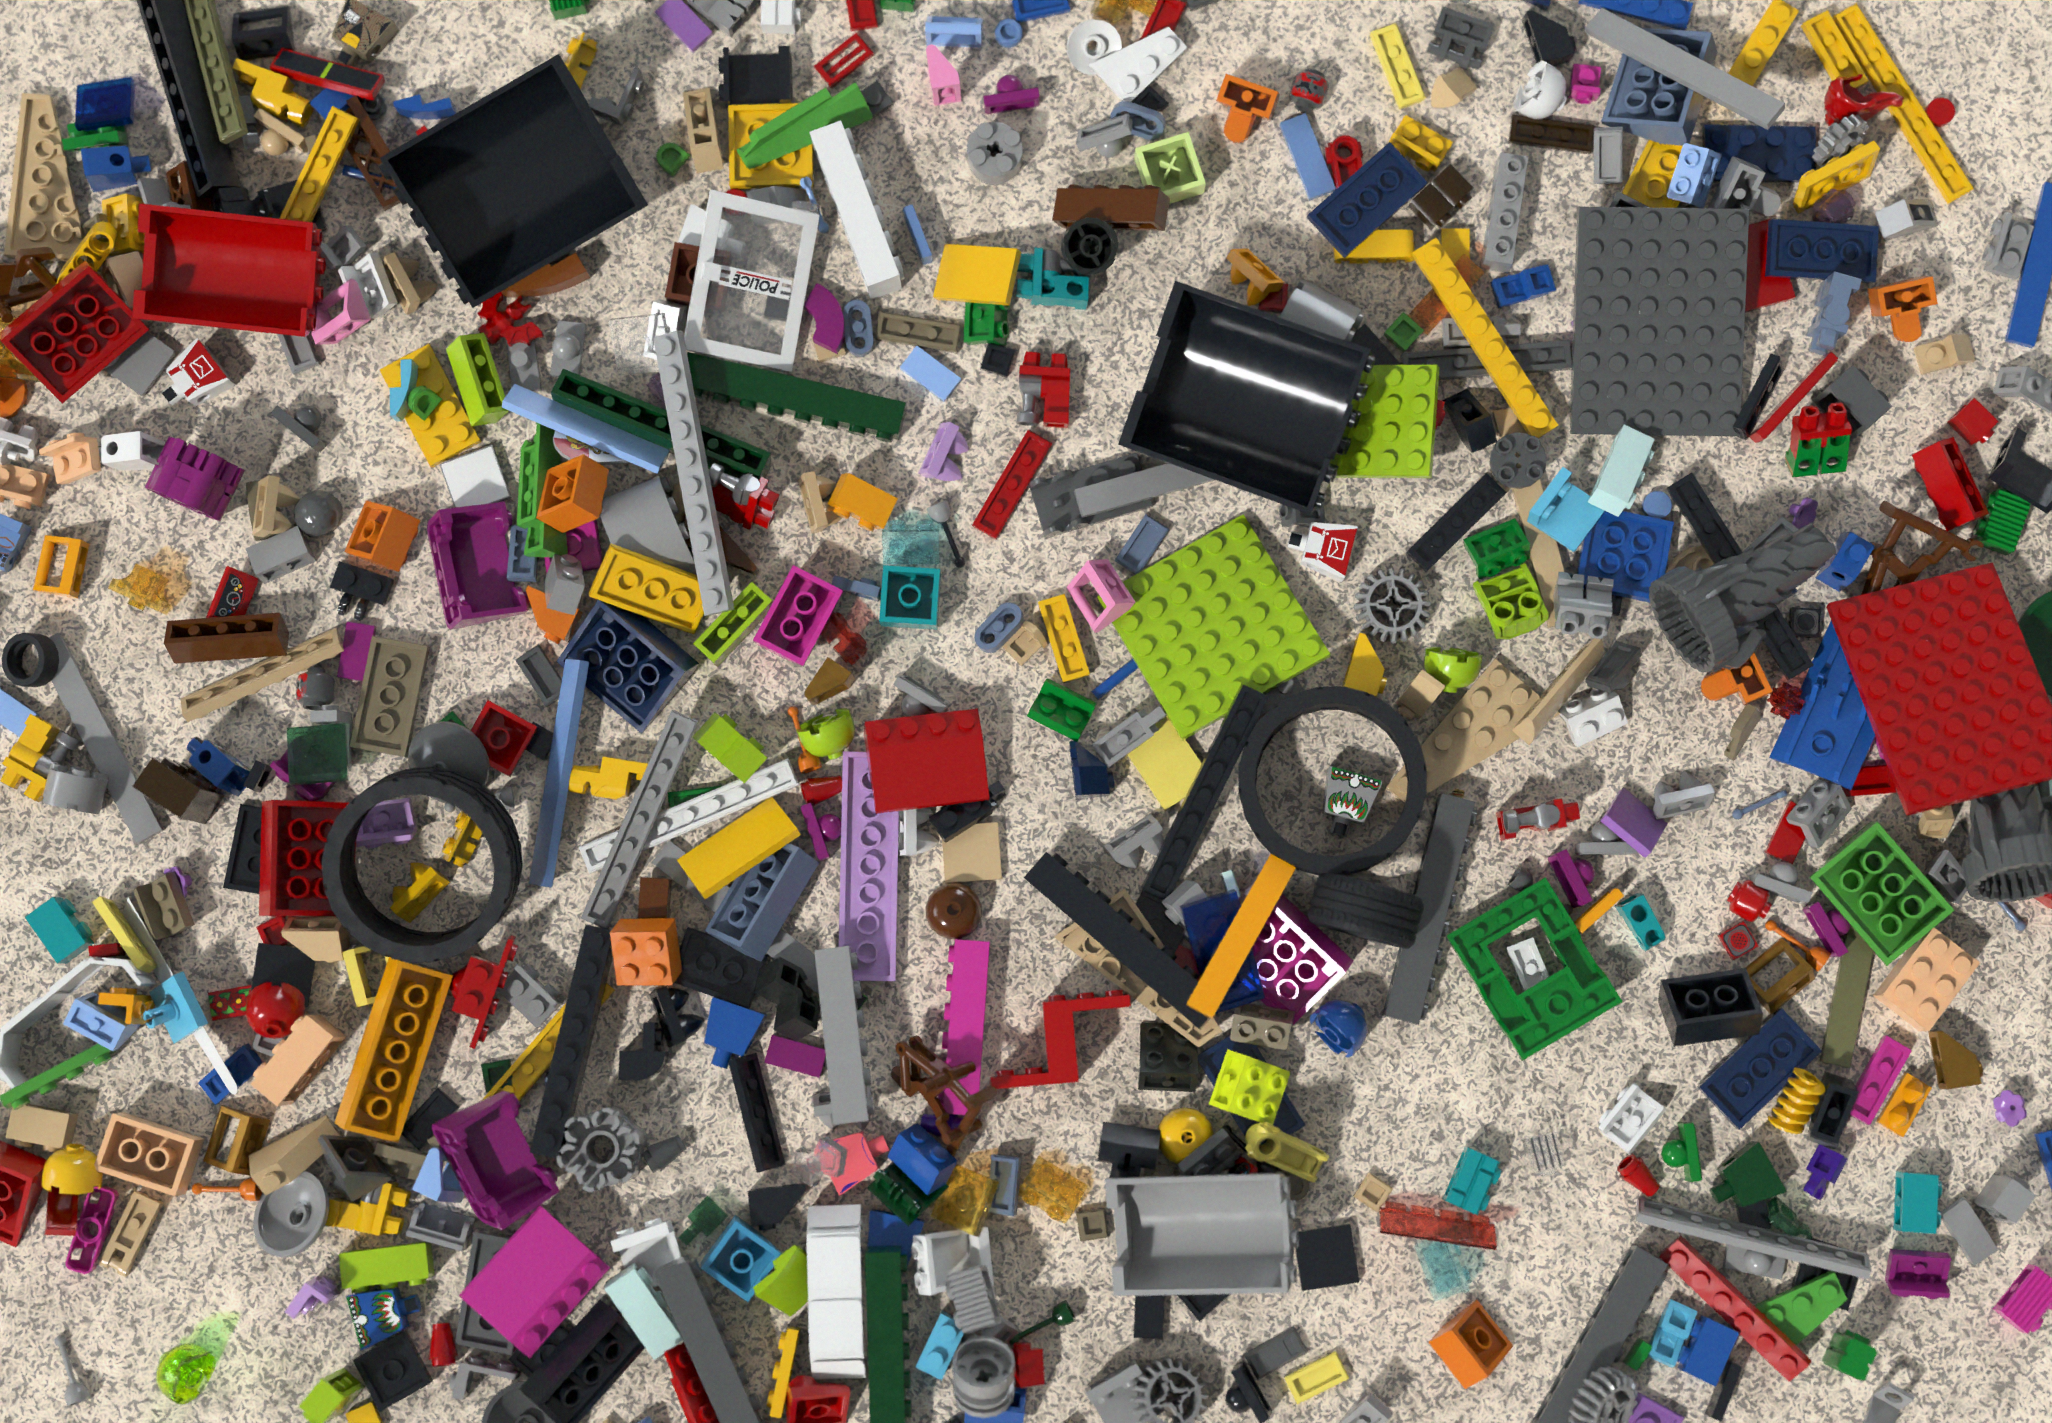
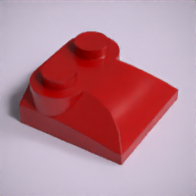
(503, 736)
(816, 1401)

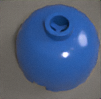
(1342, 1026)

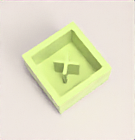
(1171, 167)

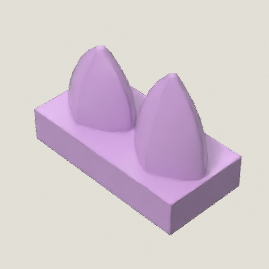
(936, 462)

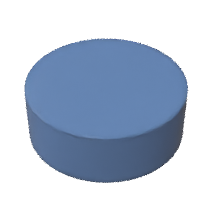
(1008, 33)
(1656, 505)

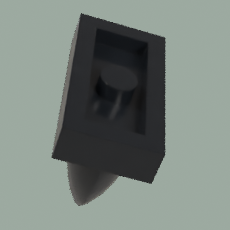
(675, 1027)

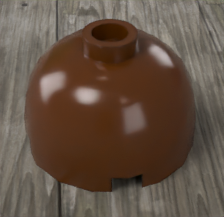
(953, 910)

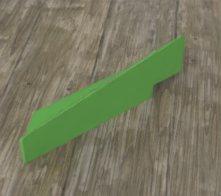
(792, 128)
(535, 460)

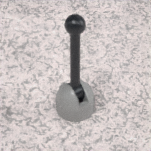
(940, 514)

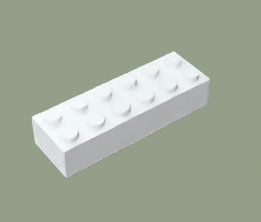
(855, 207)

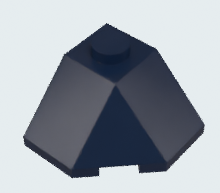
(1089, 774)

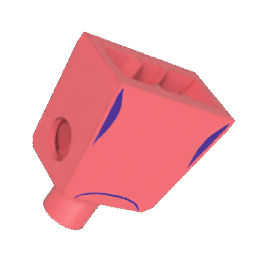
(859, 1159)

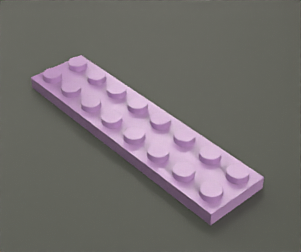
(867, 875)

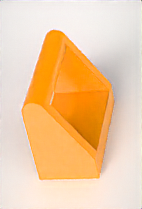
(72, 570)

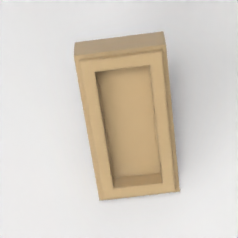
(279, 135)

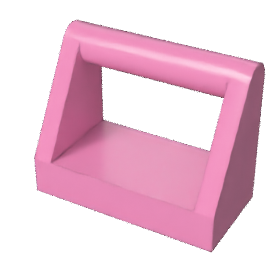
(943, 78)
(352, 318)
(1108, 587)

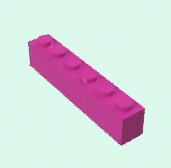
(965, 1015)

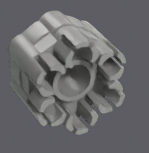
(579, 1153)

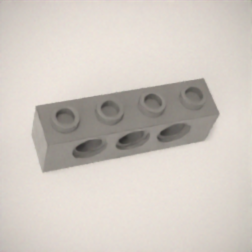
(1504, 212)

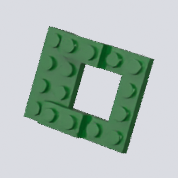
(1551, 1006)

